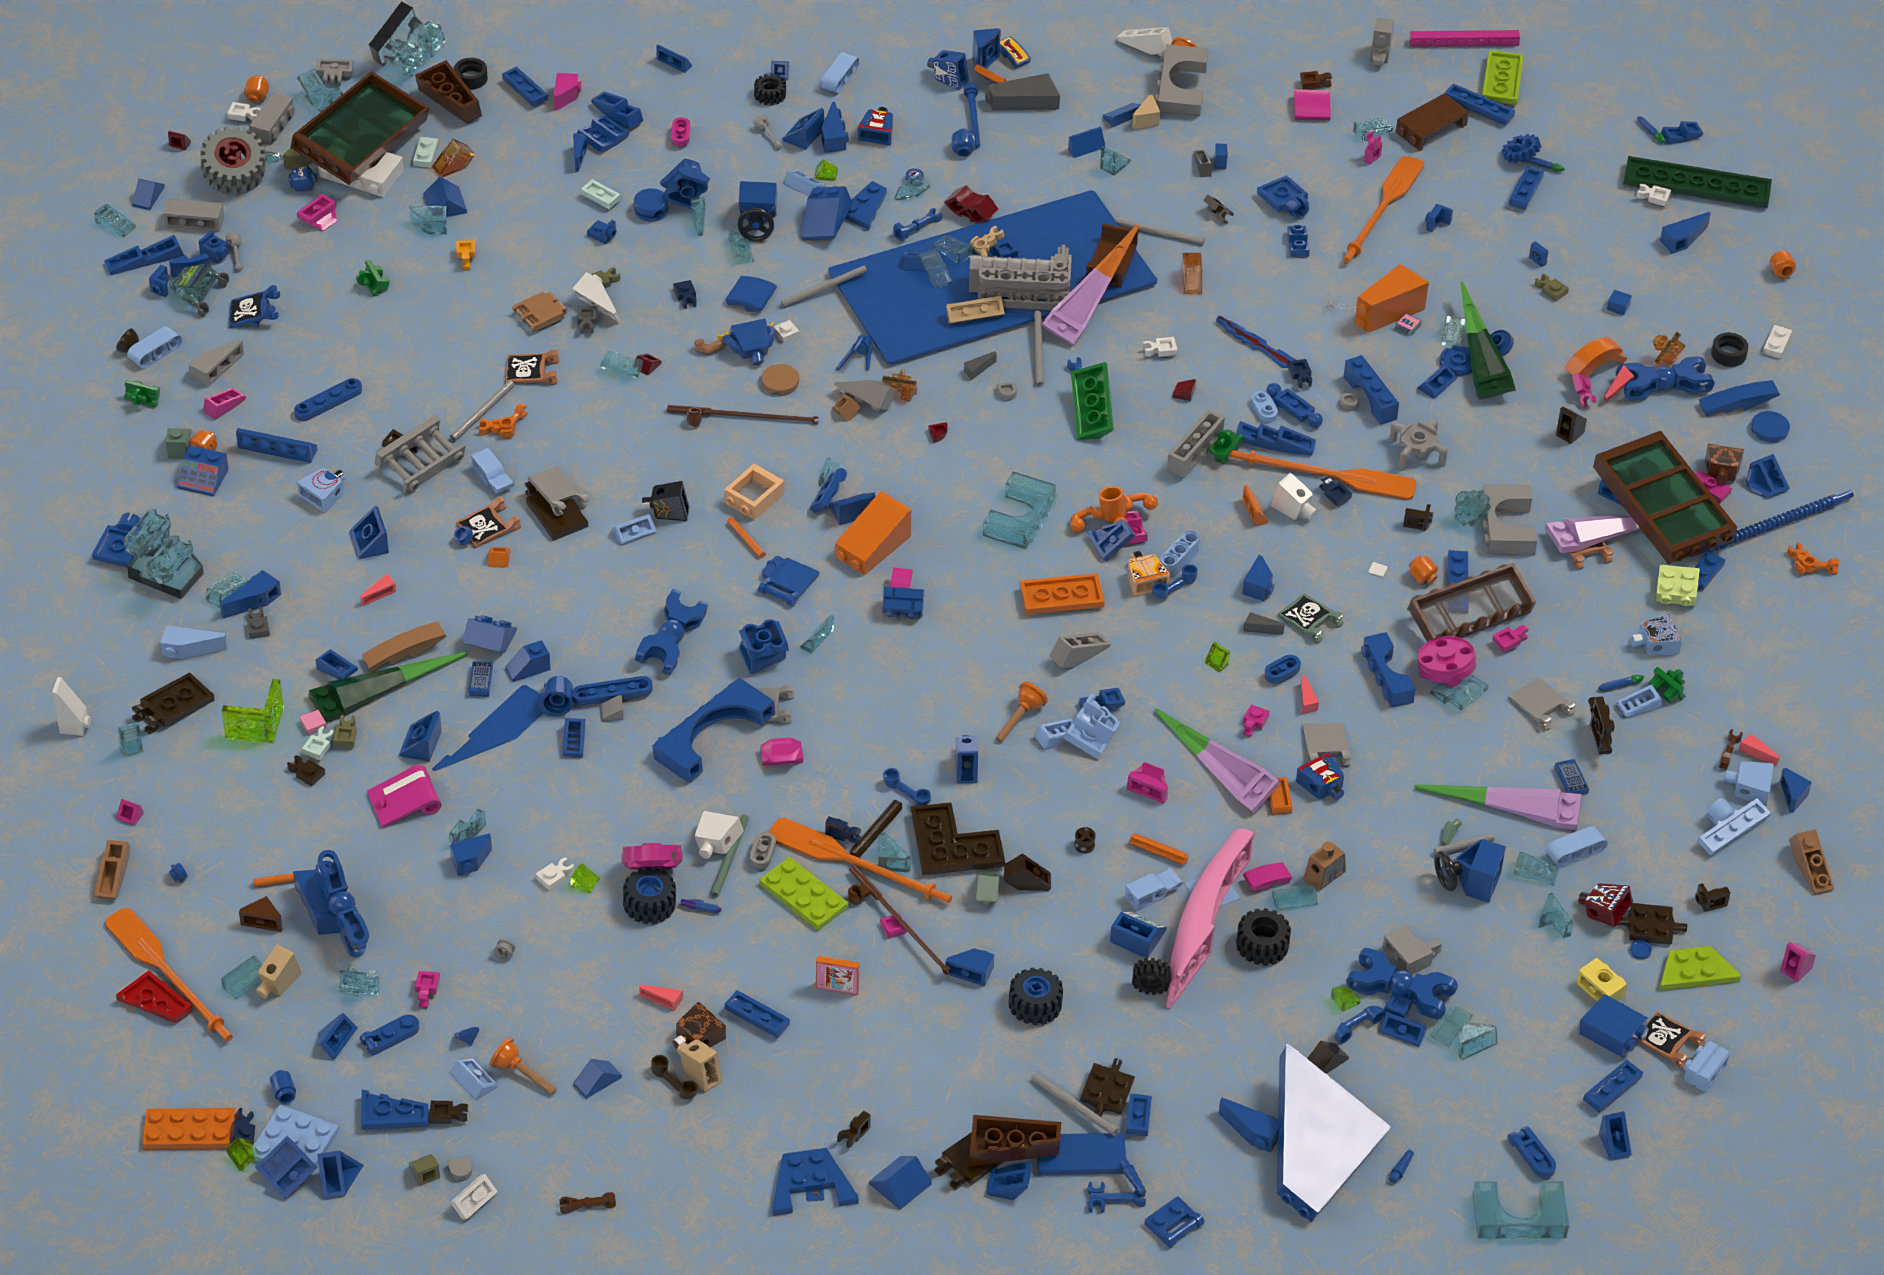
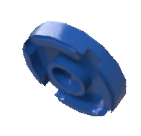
(1457, 360)
(1770, 426)

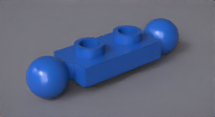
(1294, 405)

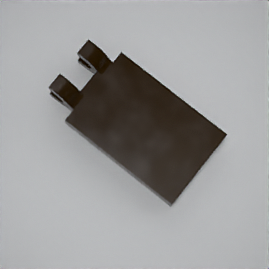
(556, 526)
(172, 702)
(958, 1158)

